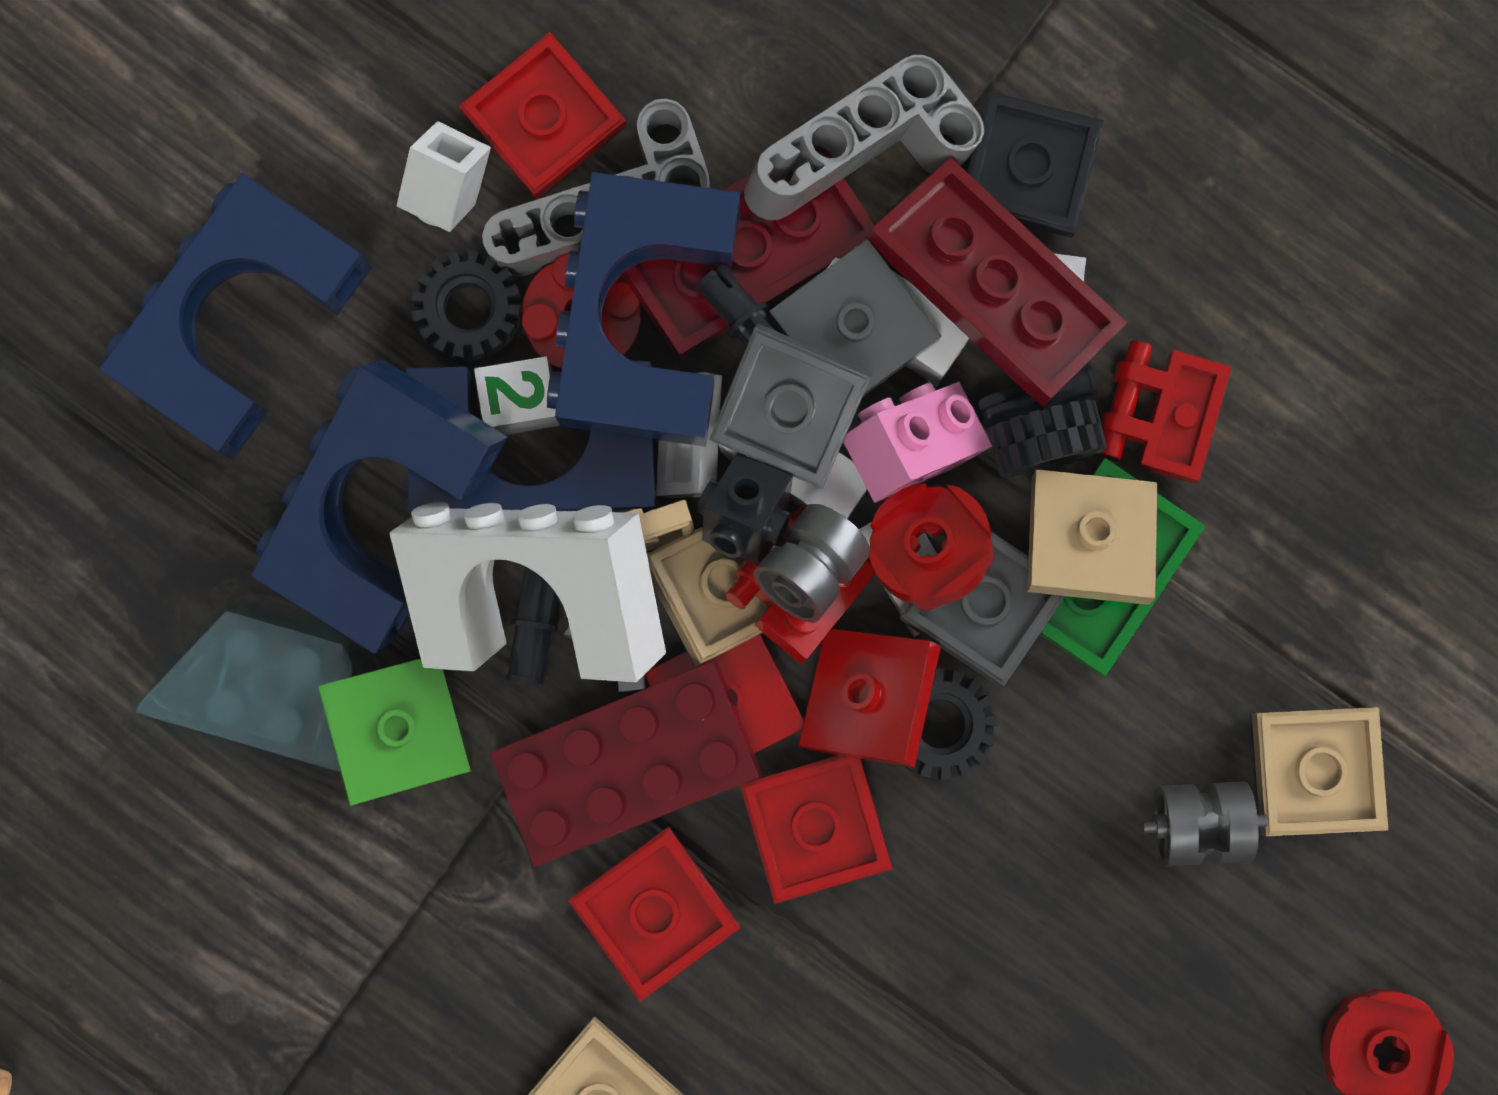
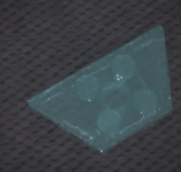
(254, 688)

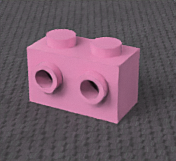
(915, 439)

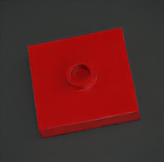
(543, 116)
(755, 688)
(870, 696)
(815, 827)
(654, 914)

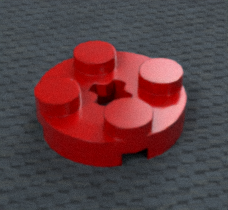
(547, 298)
(930, 579)
(1363, 1023)

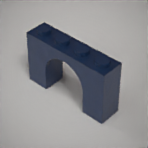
(624, 226)
(244, 235)
(611, 472)
(311, 550)

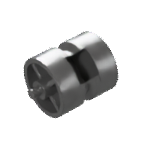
(1210, 823)

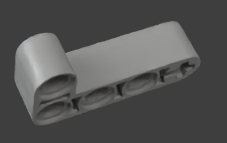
(853, 143)
(662, 163)

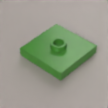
(393, 730)

